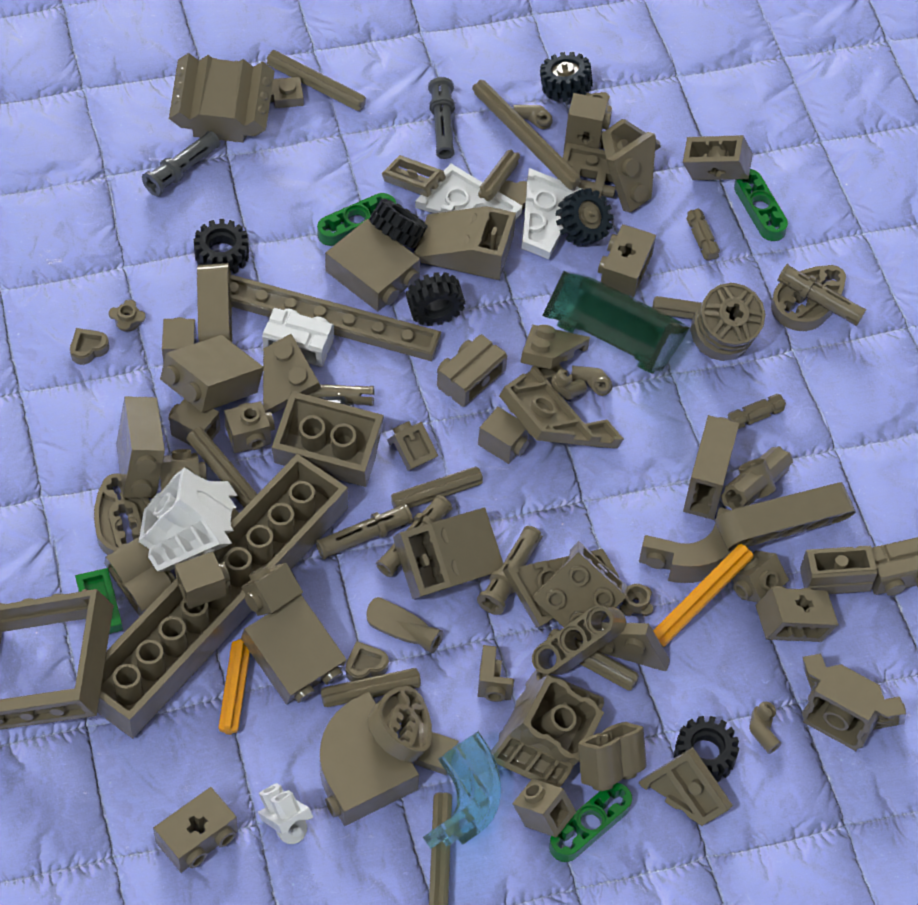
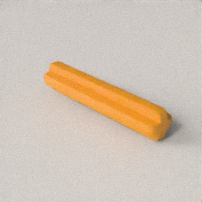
(234, 688)

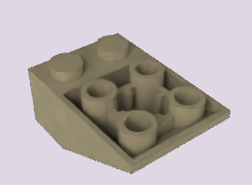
(468, 240)
(448, 552)

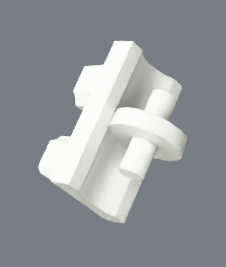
(284, 814)

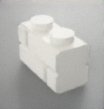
(311, 334)

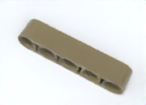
(785, 516)

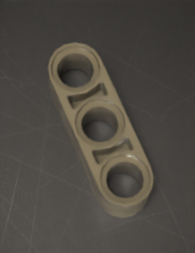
(214, 301)
(564, 640)

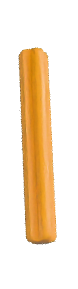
(703, 594)

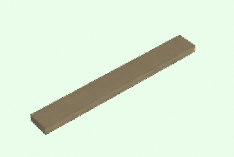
(347, 321)

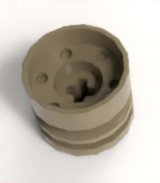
(716, 333)

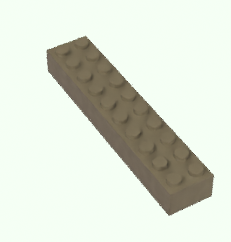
(174, 641)

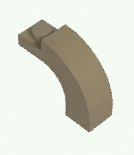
(685, 561)

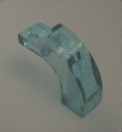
(477, 790)

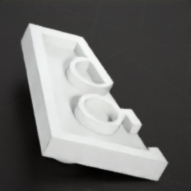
(461, 192)
(540, 217)

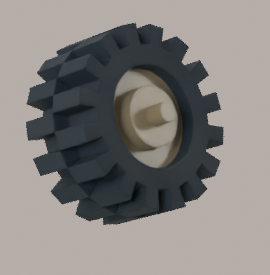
(566, 76)
(584, 217)

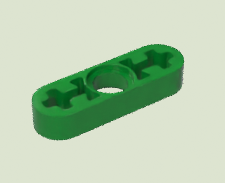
(759, 216)
(333, 221)
(595, 807)

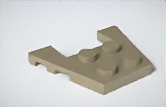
(549, 415)

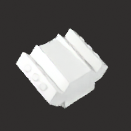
(187, 520)

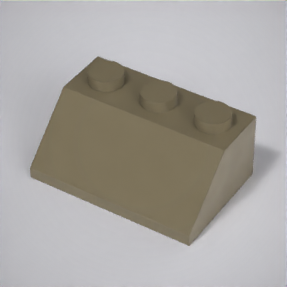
(330, 436)

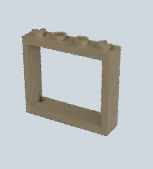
(68, 703)

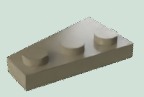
(530, 578)

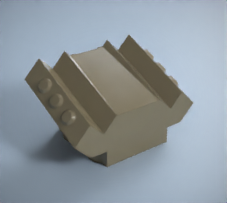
(221, 97)
(847, 703)
(546, 729)

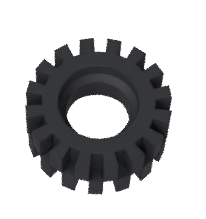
(398, 223)
(223, 234)
(435, 299)
(716, 734)

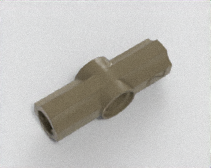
(757, 478)

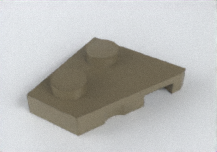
(633, 171)
(549, 346)
(285, 372)
(637, 645)
(689, 787)

